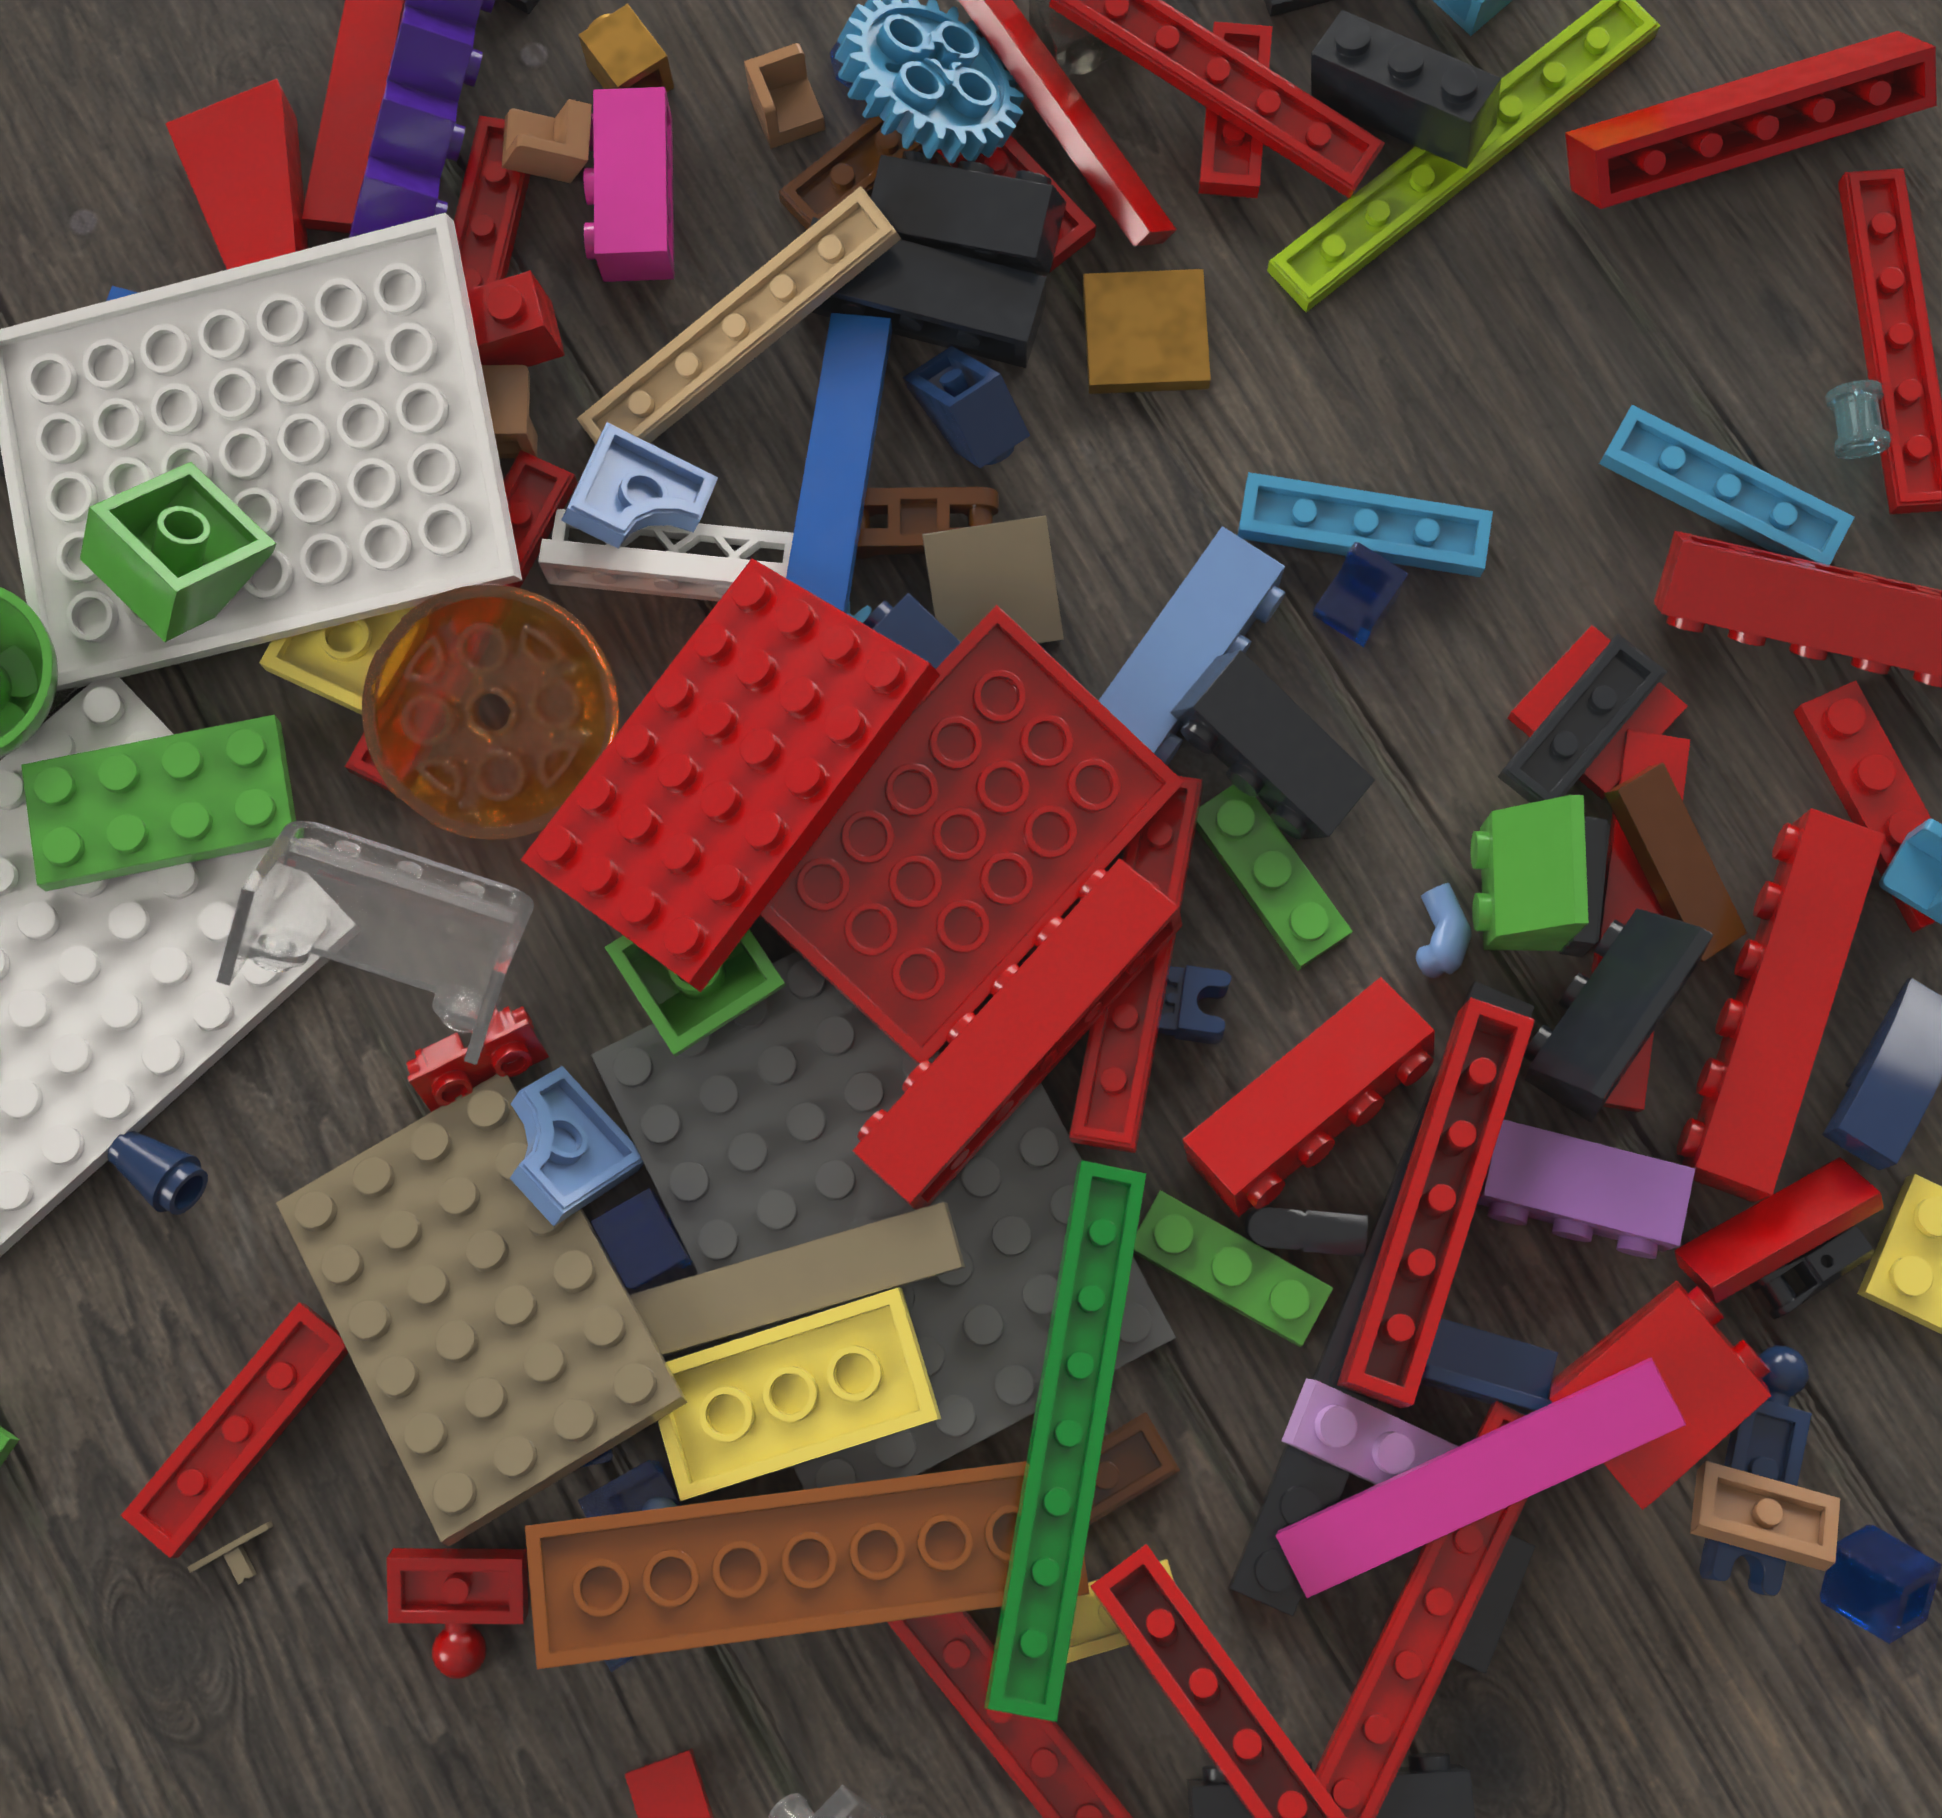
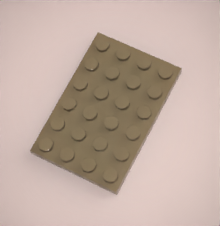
(471, 1317)

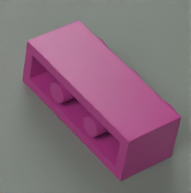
(631, 185)

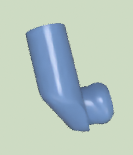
(1450, 934)

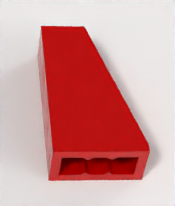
(246, 173)

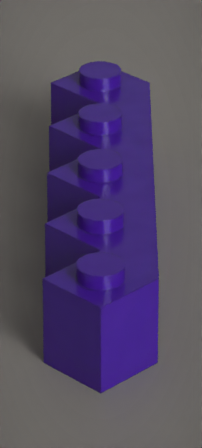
(419, 113)

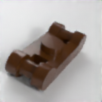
(918, 512)

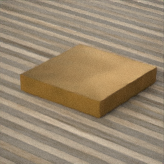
(1146, 331)

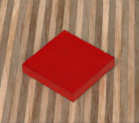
(1652, 716)

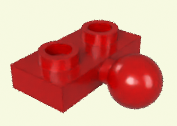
(457, 1591)

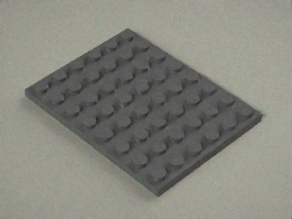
(758, 1157)

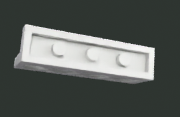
(655, 571)

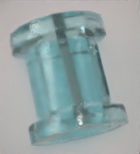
(1858, 419)

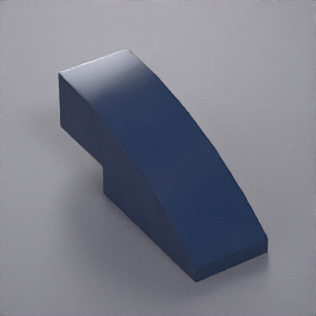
(1892, 1080)

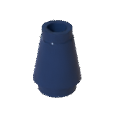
(159, 1172)

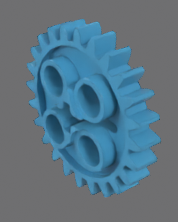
(929, 78)

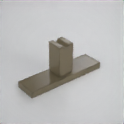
(235, 1555)

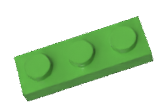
(1271, 876)
(1231, 1269)

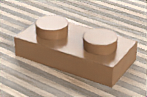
(1765, 1516)

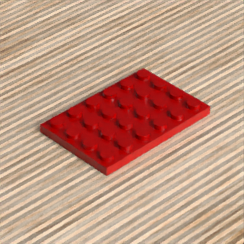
(729, 771)
(967, 836)

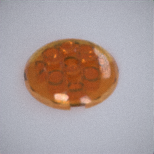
(427, 697)

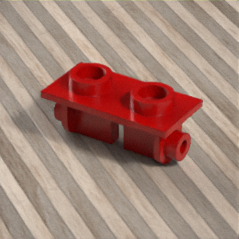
(443, 1075)

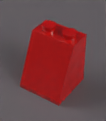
(1703, 1371)

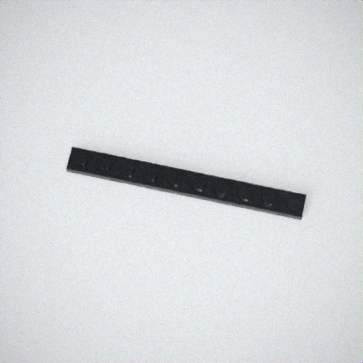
(1301, 1481)

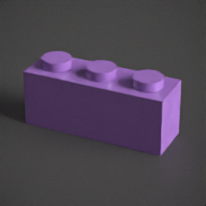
(1587, 1190)

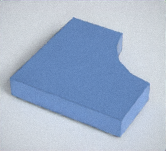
(635, 487)
(571, 1147)

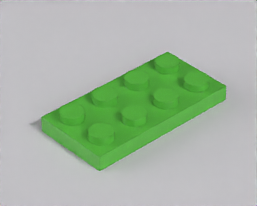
(157, 802)

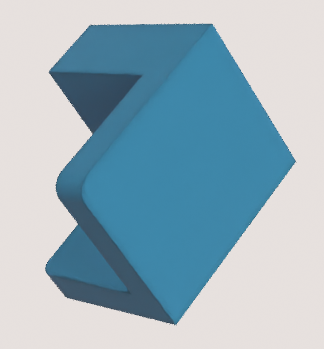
(1917, 870)

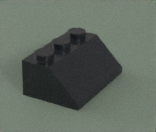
(1614, 1009)

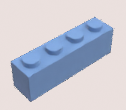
(1201, 621)

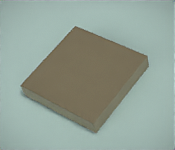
(990, 567)

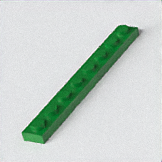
(1065, 1443)

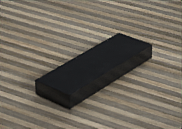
(1583, 722)

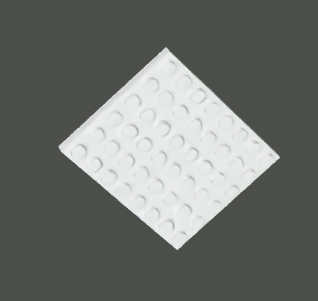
(313, 392)
(107, 981)

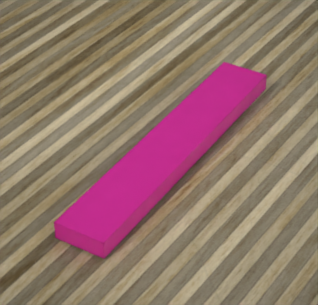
(1480, 1477)

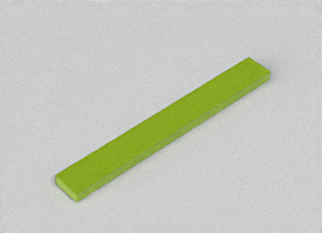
(1424, 182)

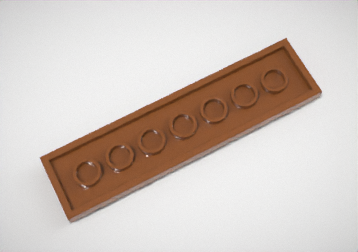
(772, 1564)

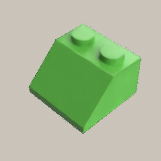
(173, 549)
(1531, 875)
(682, 1011)

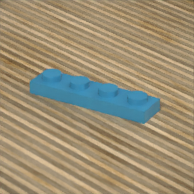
(1725, 489)
(1391, 525)

